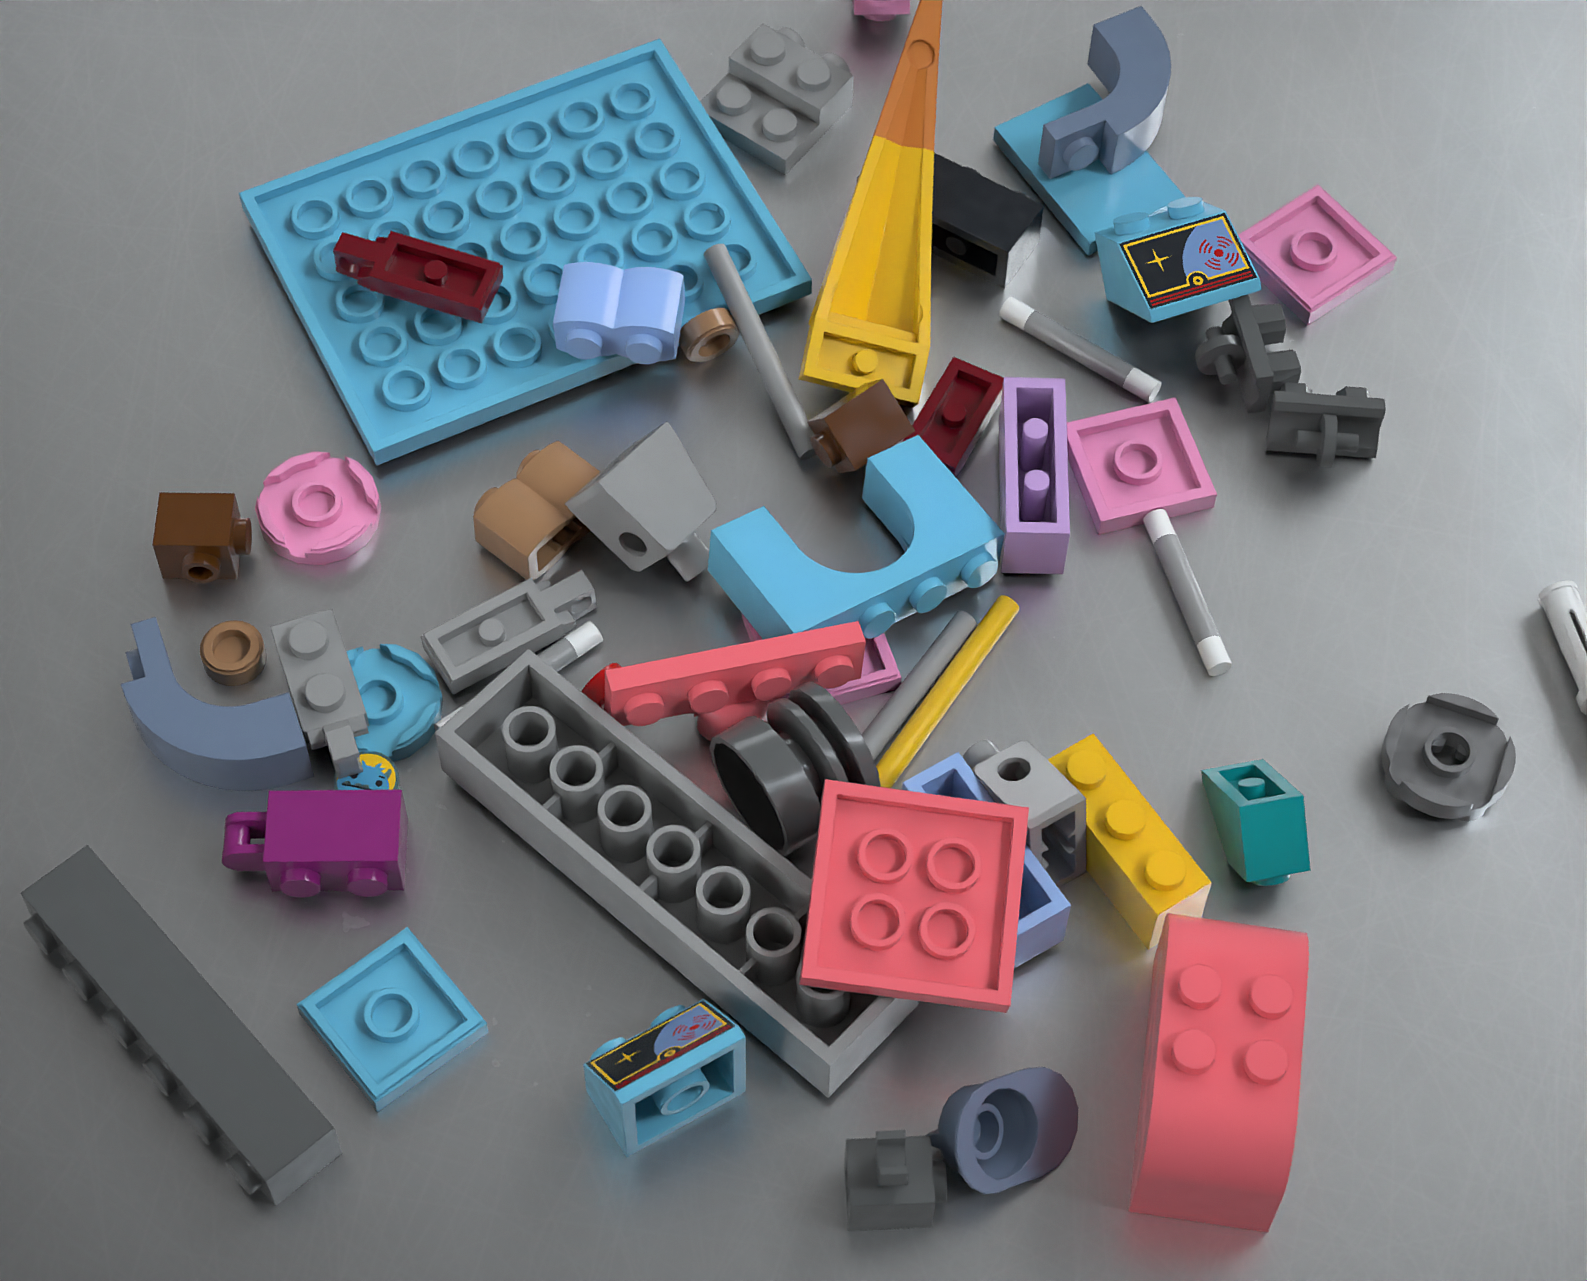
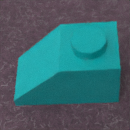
(1258, 821)

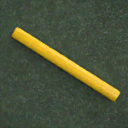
(946, 690)

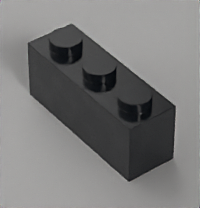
(981, 222)

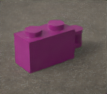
(323, 841)

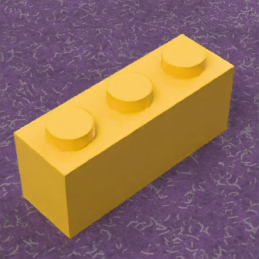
(1130, 846)

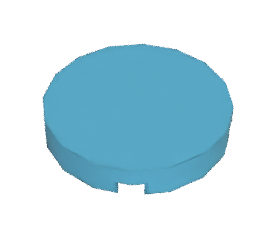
(399, 699)

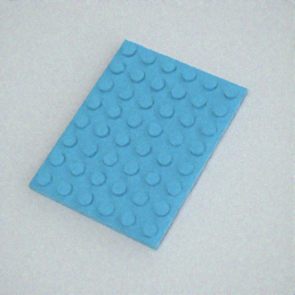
(560, 173)

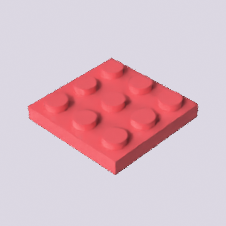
(915, 896)

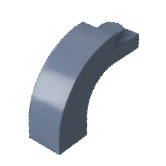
(1136, 70)
(211, 744)

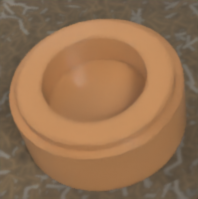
(708, 335)
(233, 653)

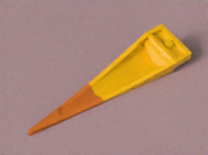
(877, 286)

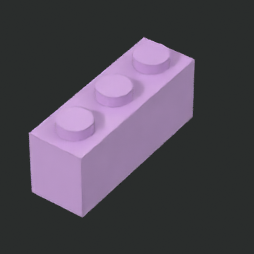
(1033, 475)

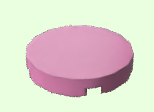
(318, 508)

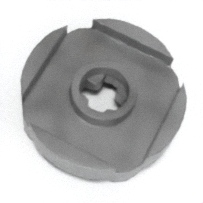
(1441, 789)

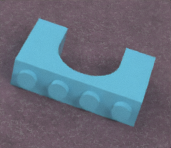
(930, 513)

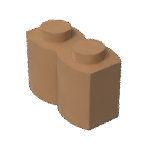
(528, 516)

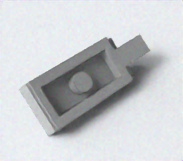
(505, 627)
(323, 687)

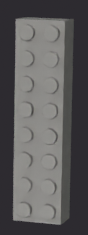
(660, 862)

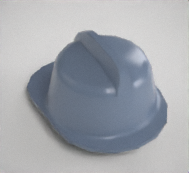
(1008, 1128)

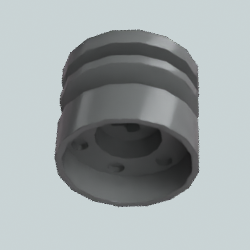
(780, 766)

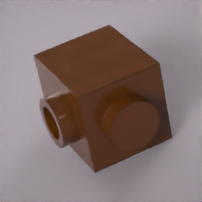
(859, 427)
(200, 536)

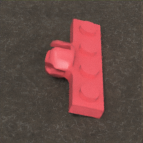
(734, 679)

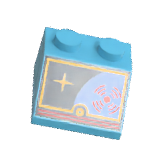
(1174, 260)
(667, 1074)

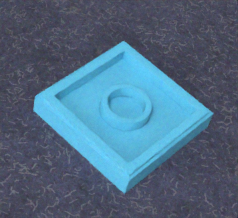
(392, 1019)

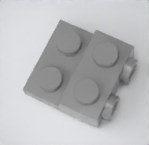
(779, 97)

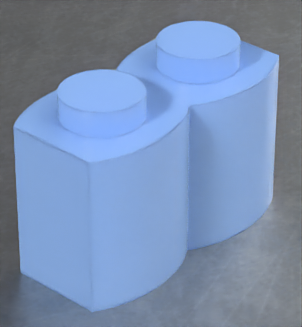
(619, 312)

